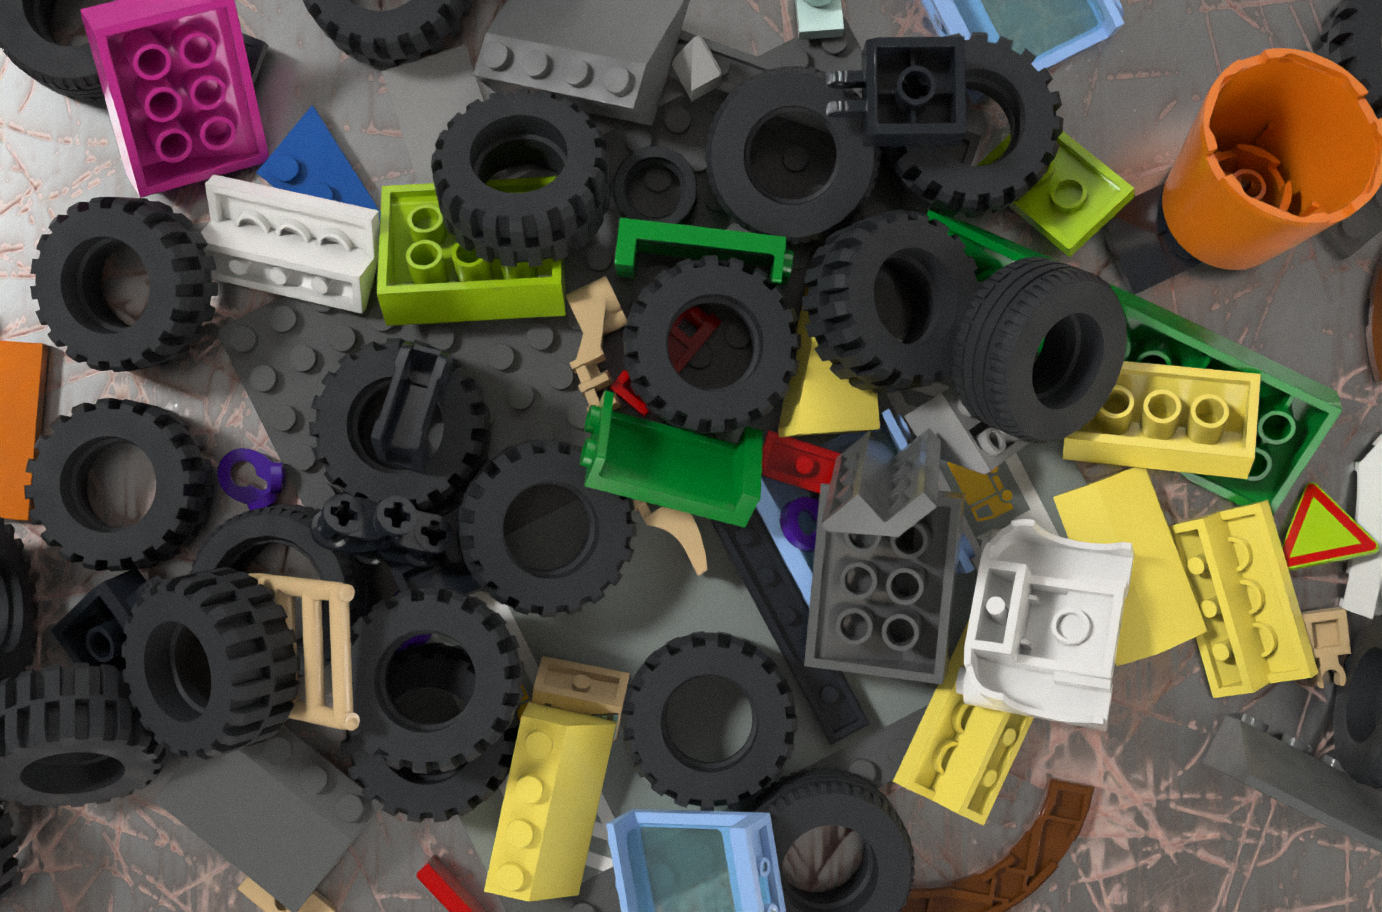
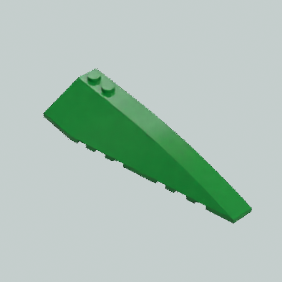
(1291, 408)

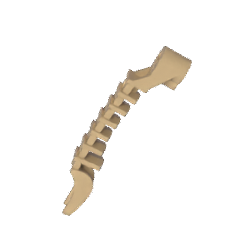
(599, 315)

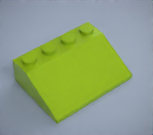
(435, 280)

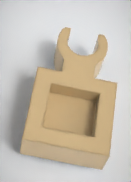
(1328, 639)

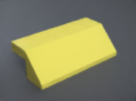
(1160, 599)
(1245, 600)
(961, 749)

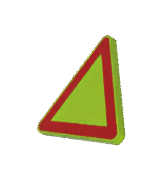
(1323, 533)

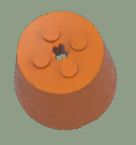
(1272, 159)

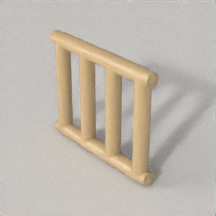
(312, 594)

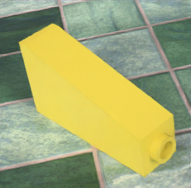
(820, 400)

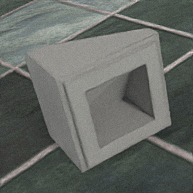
(697, 68)

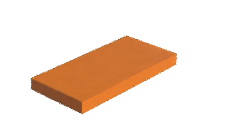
(21, 414)

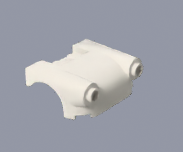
(1045, 625)

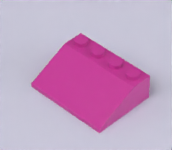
(176, 89)

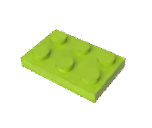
(1071, 197)

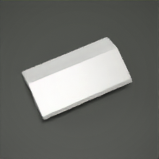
(291, 243)

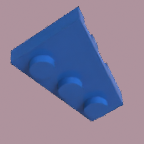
(315, 165)

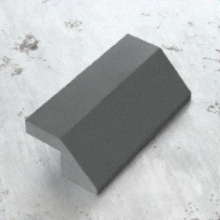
(881, 491)

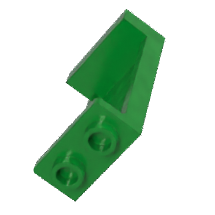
(695, 242)
(672, 465)

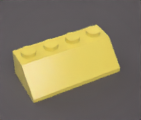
(1174, 421)
(549, 804)

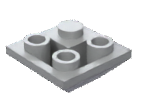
(962, 436)

